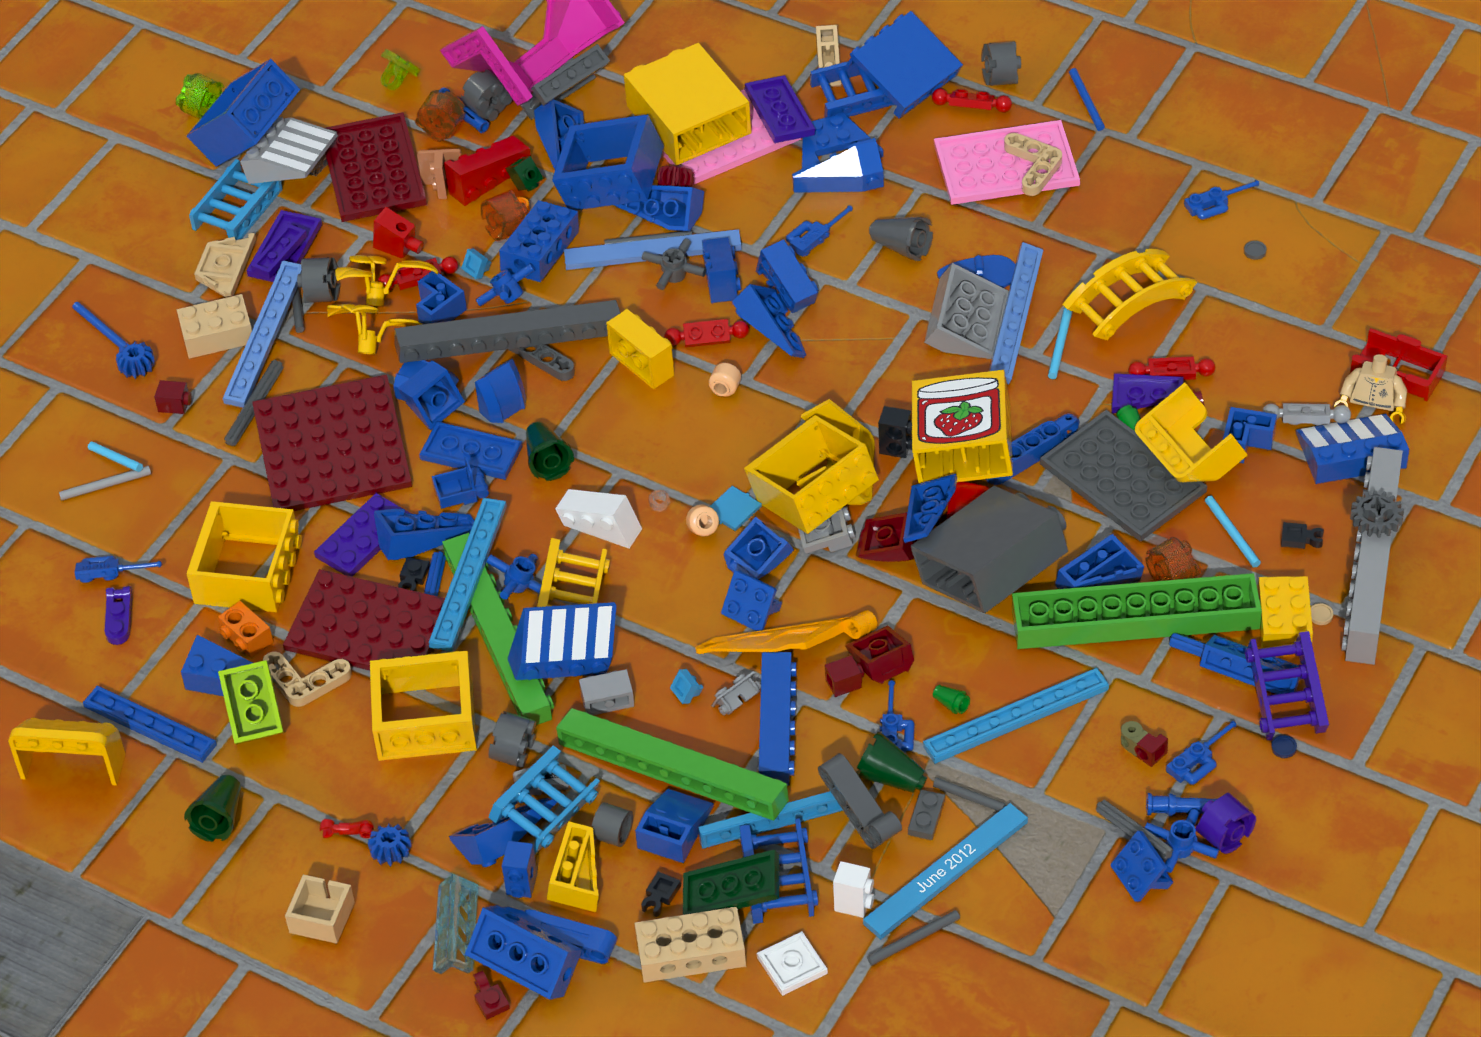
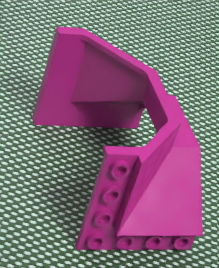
(567, 31)

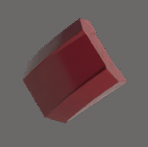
(883, 539)
(882, 654)

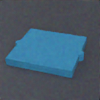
(735, 508)

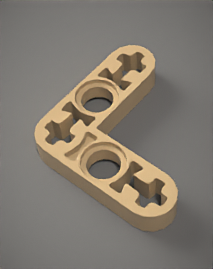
(1019, 145)
(299, 684)

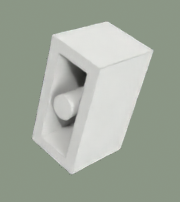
(853, 889)

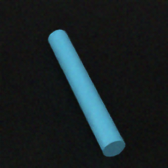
(114, 456)

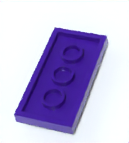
(779, 109)
(308, 223)
(356, 539)

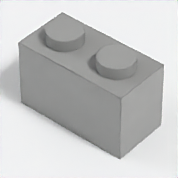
(606, 692)

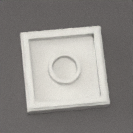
(792, 963)

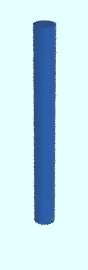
(1087, 99)
(98, 324)

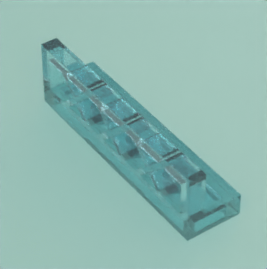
(450, 920)

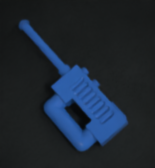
(1213, 197)
(816, 234)
(105, 567)
(894, 722)
(1195, 754)

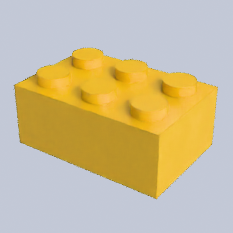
(640, 348)
(1284, 610)

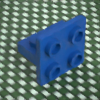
(750, 601)
(1140, 867)

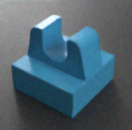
(475, 263)
(685, 686)

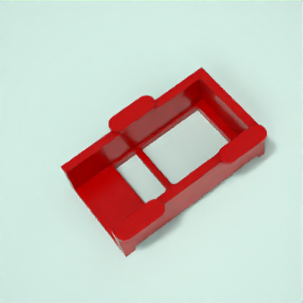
(1408, 350)

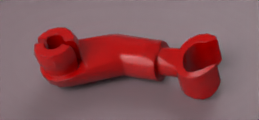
(360, 828)

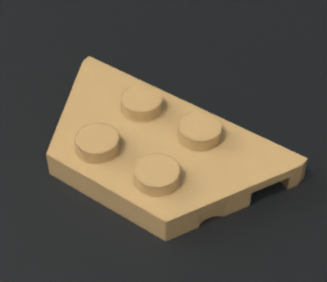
(224, 264)

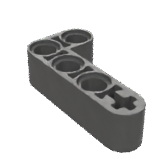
(857, 802)

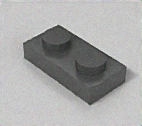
(926, 815)

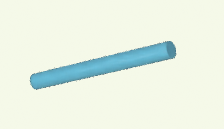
(1060, 342)
(1232, 531)

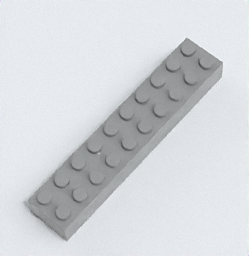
(1372, 565)

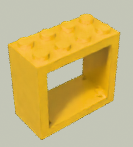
(796, 457)
(243, 524)
(429, 734)

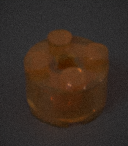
(440, 115)
(503, 215)
(1172, 561)

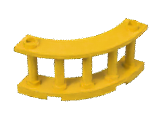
(1120, 269)

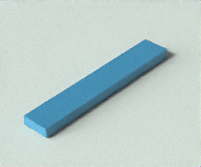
(805, 809)

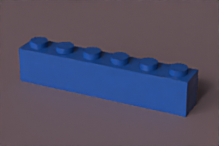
(776, 714)

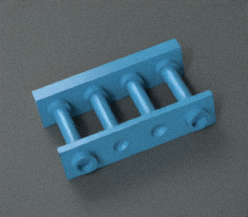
(246, 215)
(535, 778)

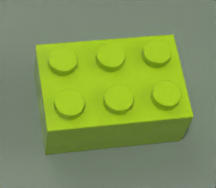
(251, 702)

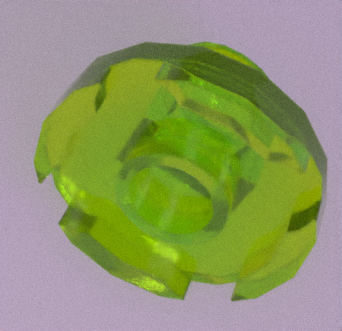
(397, 67)

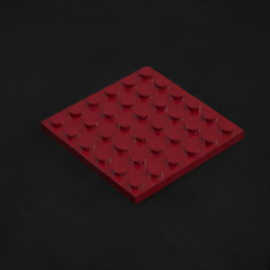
(331, 444)

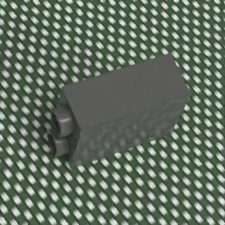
(990, 548)

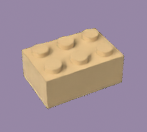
(215, 326)

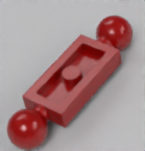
(981, 100)
(408, 276)
(707, 333)
(1174, 367)

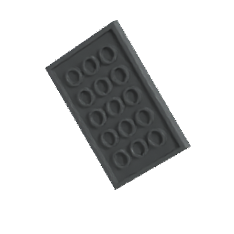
(1120, 476)

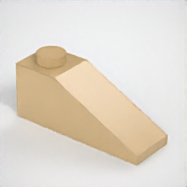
(827, 48)

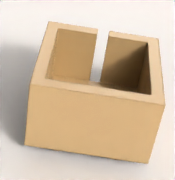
(315, 914)

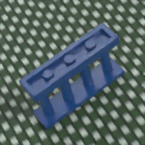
(854, 103)
(751, 842)

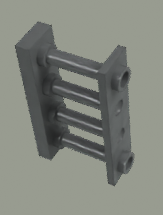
(566, 79)

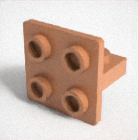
(433, 168)

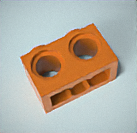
(244, 629)

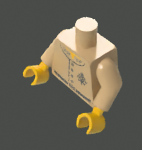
(1375, 387)

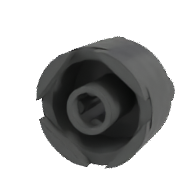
(1000, 63)
(485, 95)
(319, 280)
(512, 738)

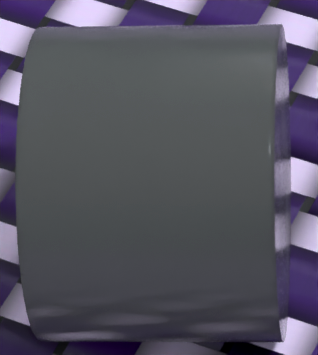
(612, 824)

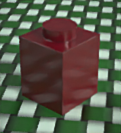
(172, 397)
(844, 676)

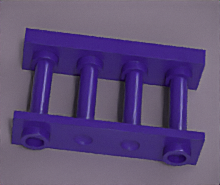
(1306, 670)

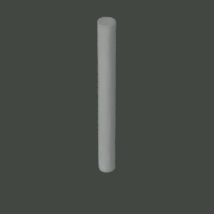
(104, 483)

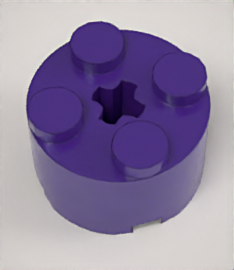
(1226, 823)

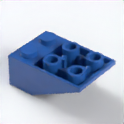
(672, 825)

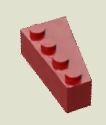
(484, 170)

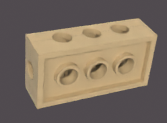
(690, 944)

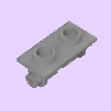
(743, 687)

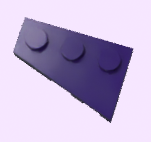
(1142, 390)

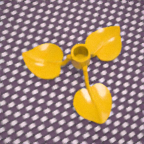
(374, 289)
(367, 338)

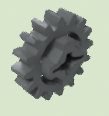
(1377, 514)

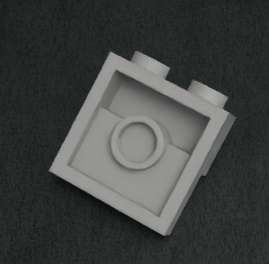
(832, 533)

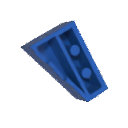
(720, 269)
(787, 276)
(203, 664)

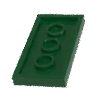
(732, 883)

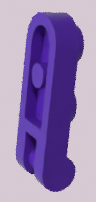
(118, 615)

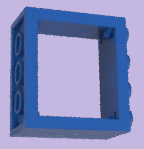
(243, 108)
(609, 185)

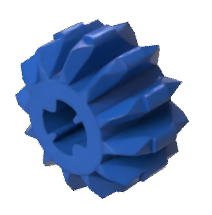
(135, 359)
(389, 844)

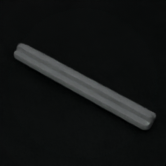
(247, 411)

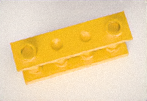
(553, 574)

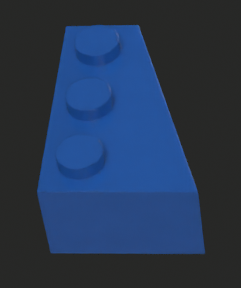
(1101, 565)

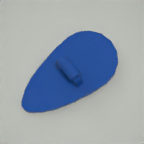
(993, 268)

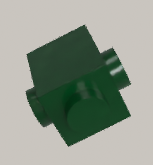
(524, 174)

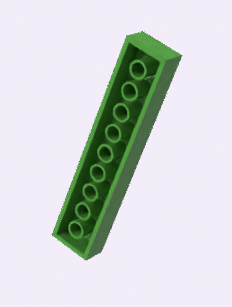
(1136, 611)

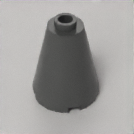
(903, 235)

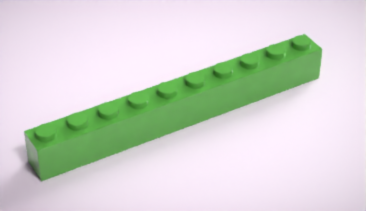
(498, 634)
(673, 764)

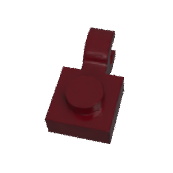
(489, 999)

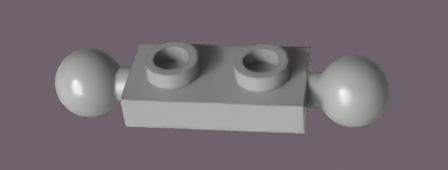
(1309, 413)

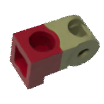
(1143, 744)

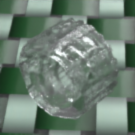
(662, 495)

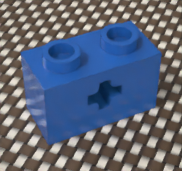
(519, 869)

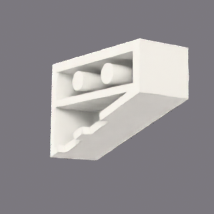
(600, 515)

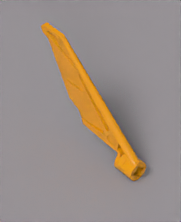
(792, 637)

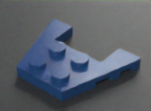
(831, 136)

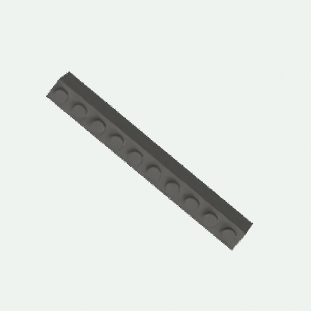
(504, 331)

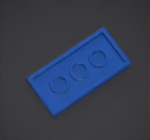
(489, 452)

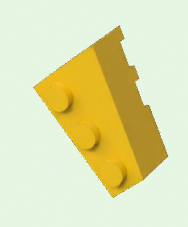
(575, 871)

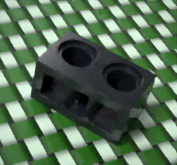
(895, 432)

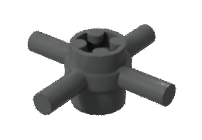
(674, 264)

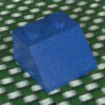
(431, 394)

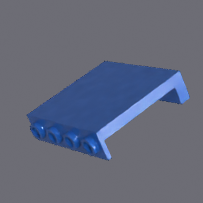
(906, 62)

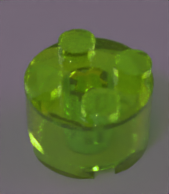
(198, 94)

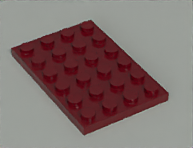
(374, 167)
(362, 621)

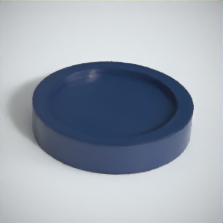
(1284, 746)

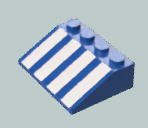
(1343, 449)
(563, 641)

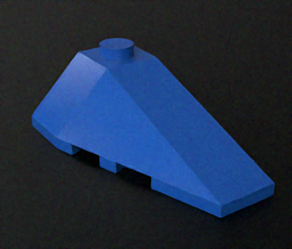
(553, 124)
(850, 171)
(669, 207)
(766, 313)
(927, 505)
(410, 534)
(489, 841)

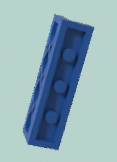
(1229, 659)

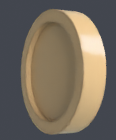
(1321, 614)

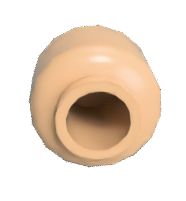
(724, 379)
(702, 520)

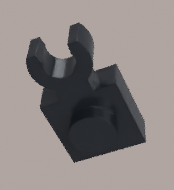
(1297, 535)
(413, 572)
(661, 890)

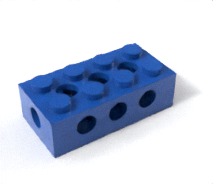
(539, 239)
(523, 952)

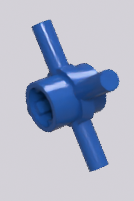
(506, 285)
(517, 575)
(1182, 839)

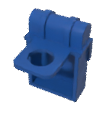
(460, 486)

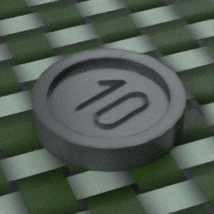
(1255, 250)

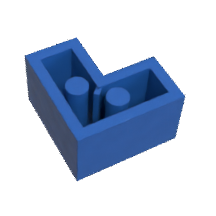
(439, 299)
(1251, 428)

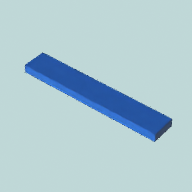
(149, 724)

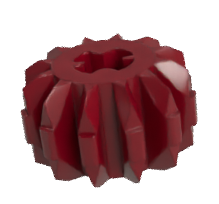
(675, 176)

